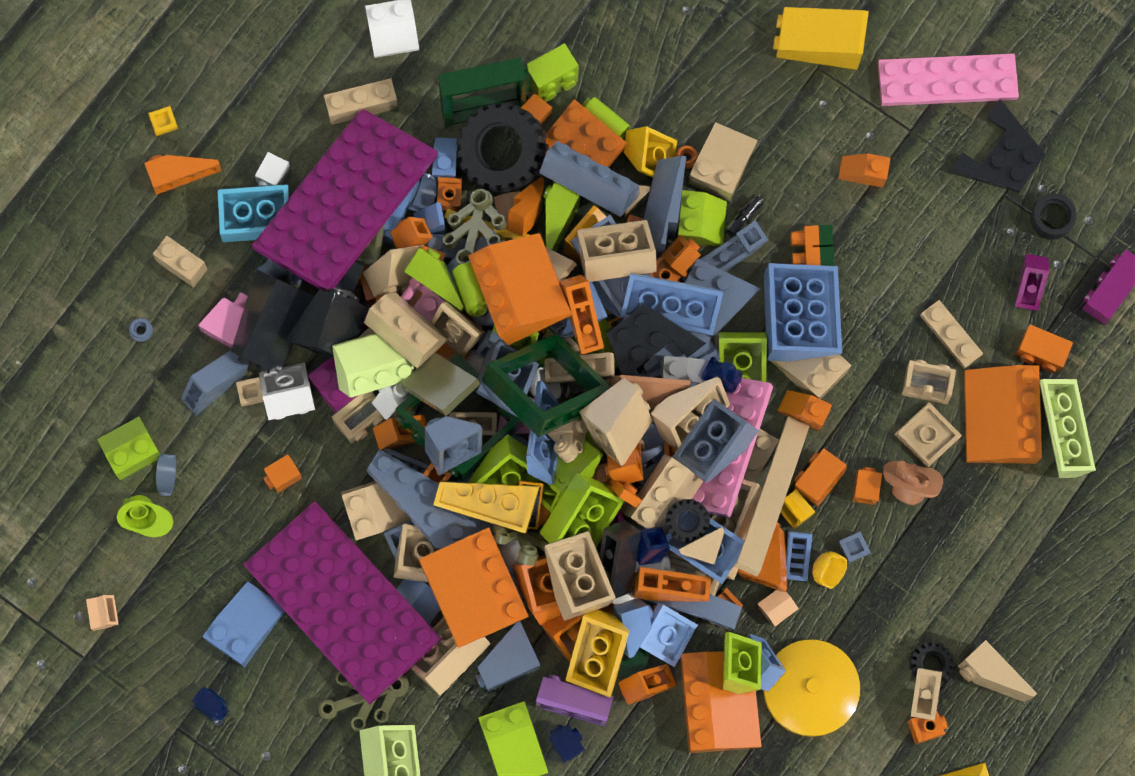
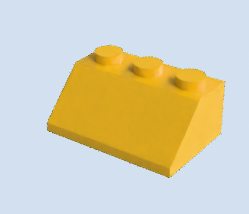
(598, 652)

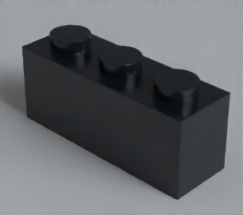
(619, 555)

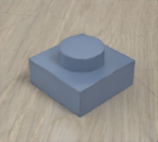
(854, 547)

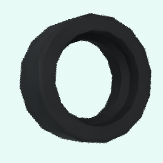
(1065, 204)

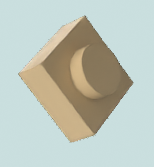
(250, 391)

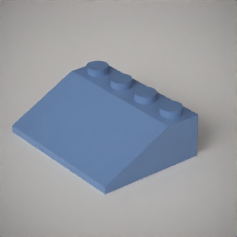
(802, 312)

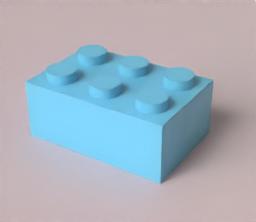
(249, 210)

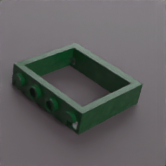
(478, 79)
(522, 406)
(461, 471)

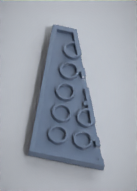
(735, 295)
(416, 497)

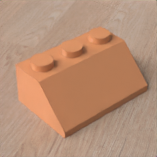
(654, 389)

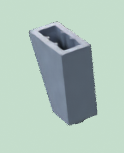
(212, 381)
(508, 660)

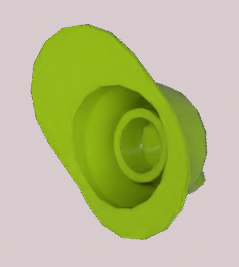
(144, 517)

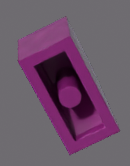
(1032, 282)

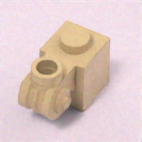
(569, 439)

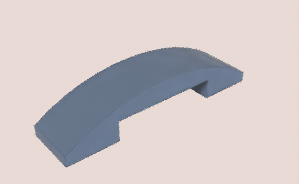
(736, 249)
(715, 610)

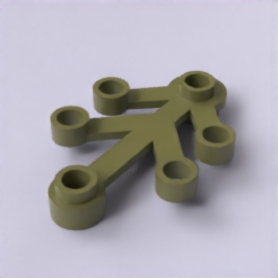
(474, 225)
(527, 554)
(365, 710)

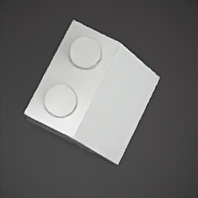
(392, 28)
(286, 391)

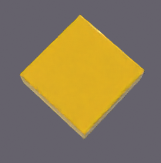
(163, 121)

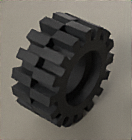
(702, 520)
(937, 650)

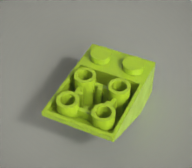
(584, 463)

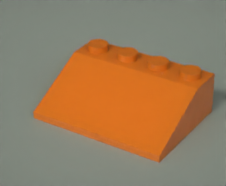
(520, 287)
(1003, 414)
(473, 587)
(713, 715)

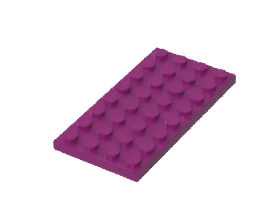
(345, 200)
(342, 602)

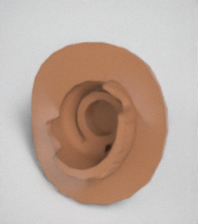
(912, 482)

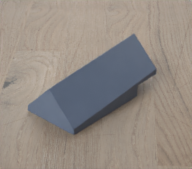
(665, 200)

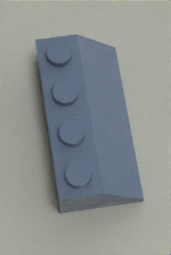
(589, 179)

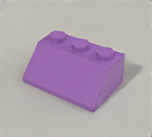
(573, 701)

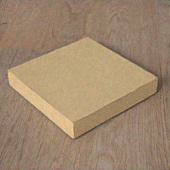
(928, 435)

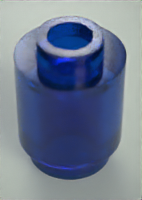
(211, 704)

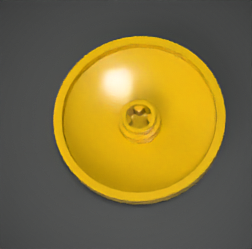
(816, 690)

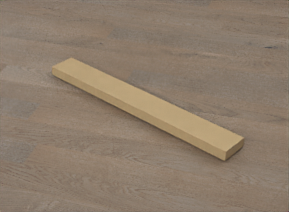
(772, 496)

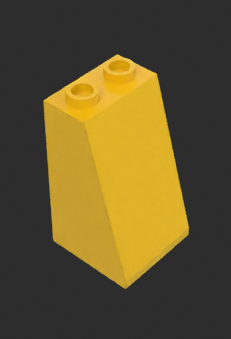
(821, 36)

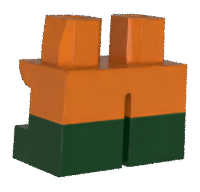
(816, 244)

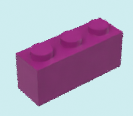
(1112, 288)

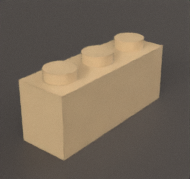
(372, 97)

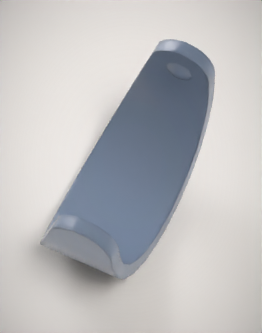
(426, 193)
(165, 474)

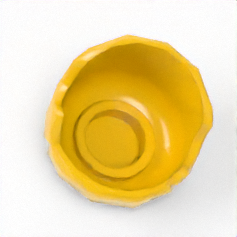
(829, 569)

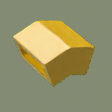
(796, 509)

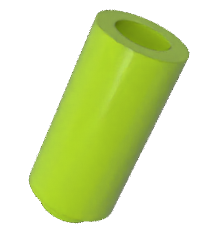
(607, 116)
(470, 289)

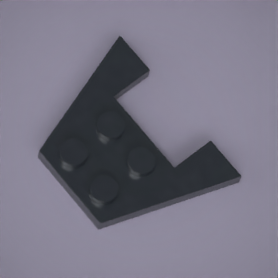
(1010, 160)
(643, 335)

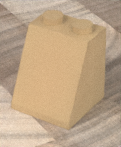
(618, 420)

